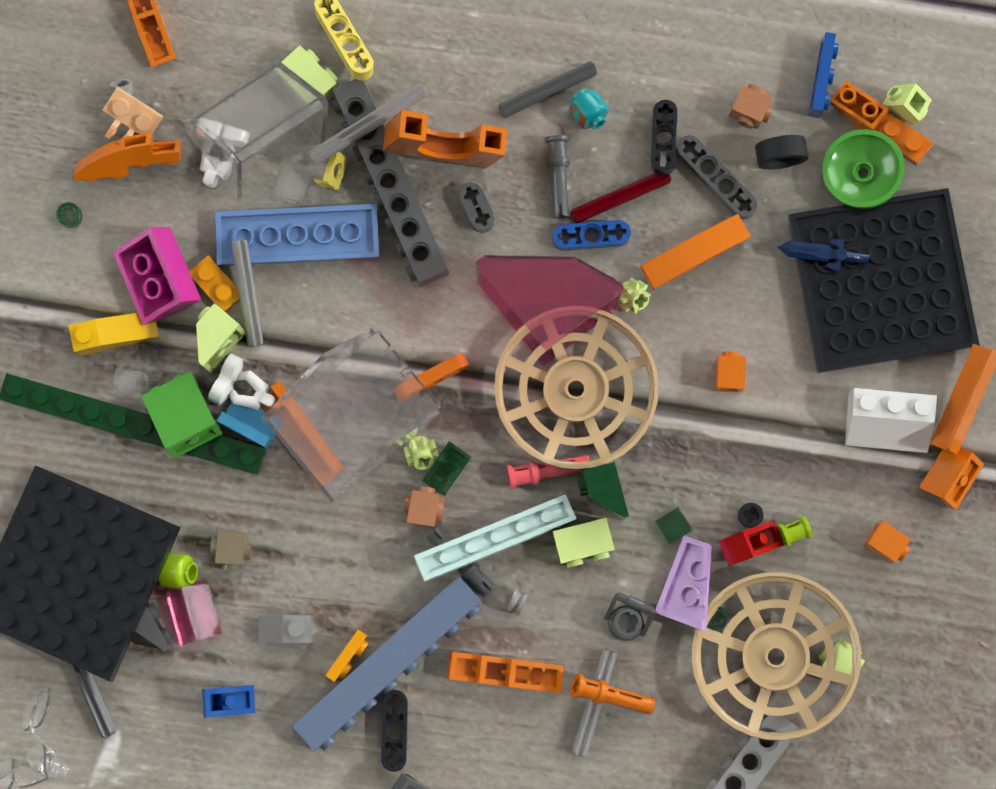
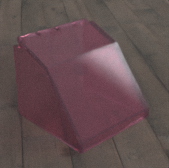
(547, 296)

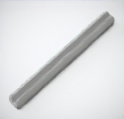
(367, 124)

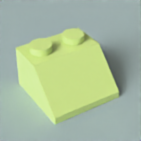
(216, 336)

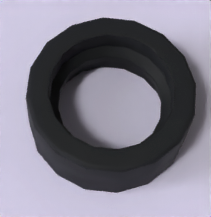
(781, 152)

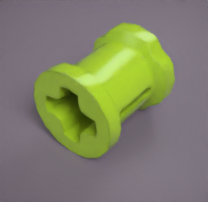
(795, 531)

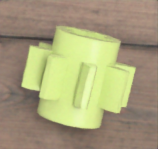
(634, 296)
(421, 452)

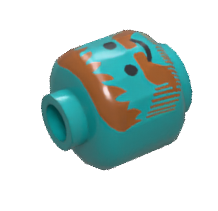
(588, 109)

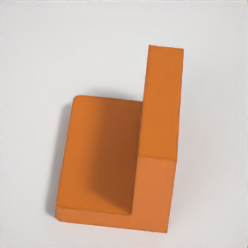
(952, 476)

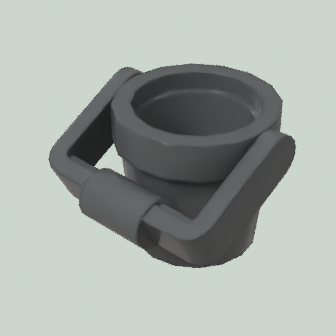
(626, 621)

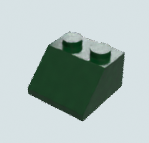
(604, 489)

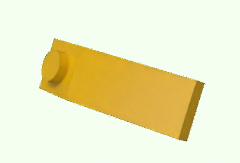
(110, 333)

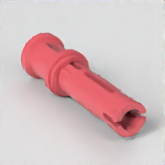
(535, 472)

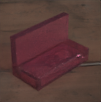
(193, 613)

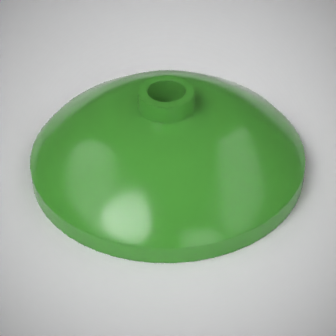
(867, 152)

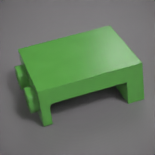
(181, 414)

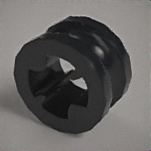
(755, 522)

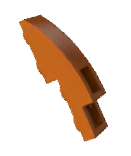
(870, 114)
(116, 157)

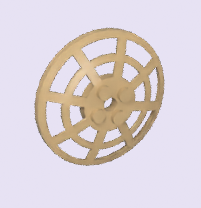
(582, 407)
(790, 643)

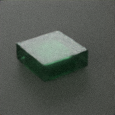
(673, 525)

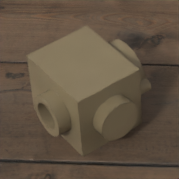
(230, 549)

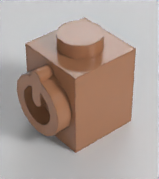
(751, 106)
(424, 507)

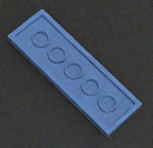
(300, 234)

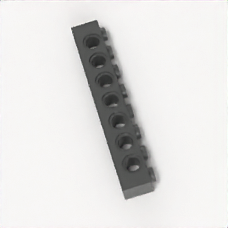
(433, 267)

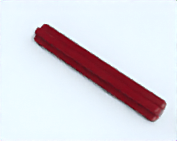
(619, 197)

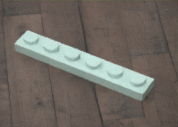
(494, 538)

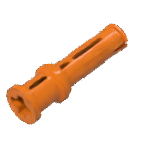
(600, 692)

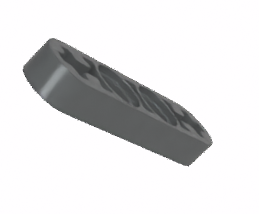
(712, 180)

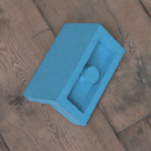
(248, 424)

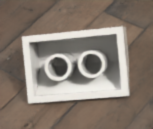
(890, 420)

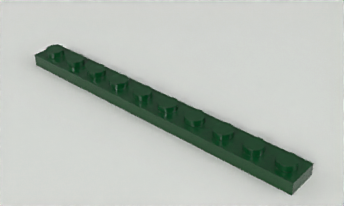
(122, 421)

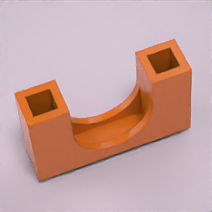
(409, 135)

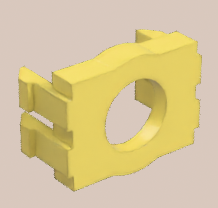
(329, 180)

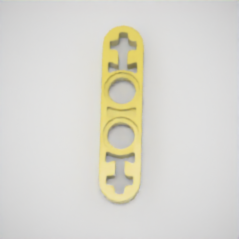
(340, 38)

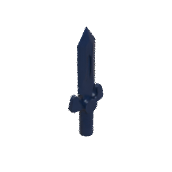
(823, 253)

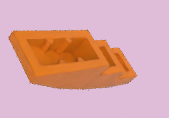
(152, 31)
(695, 251)
(505, 672)

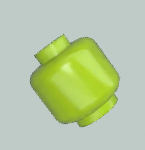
(178, 571)

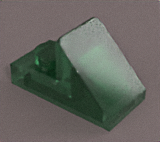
(446, 468)

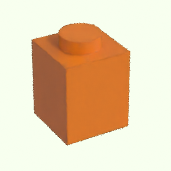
(730, 372)
(888, 542)

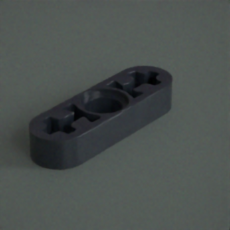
(657, 146)
(401, 752)

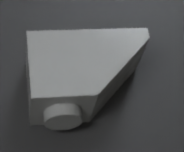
(285, 628)

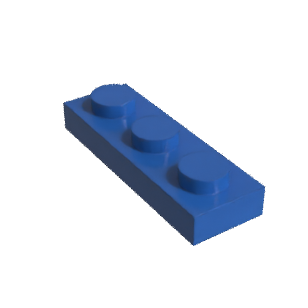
(824, 75)

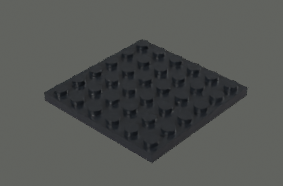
(899, 304)
(79, 571)

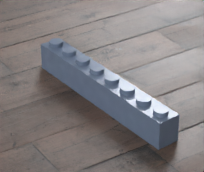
(390, 660)

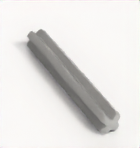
(247, 293)
(592, 710)

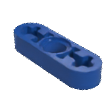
(571, 231)

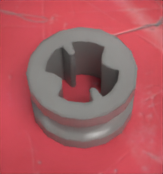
(517, 601)

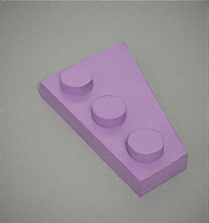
(688, 585)

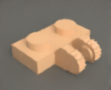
(131, 113)

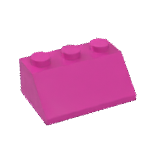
(156, 274)

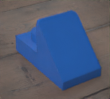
(228, 701)

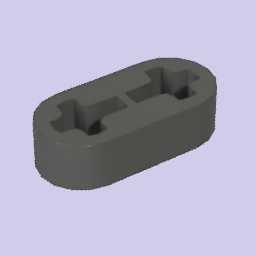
(483, 205)

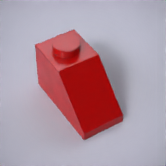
(751, 543)

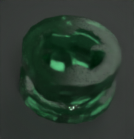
(61, 214)
(721, 622)

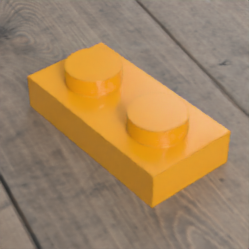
(215, 284)
(341, 666)

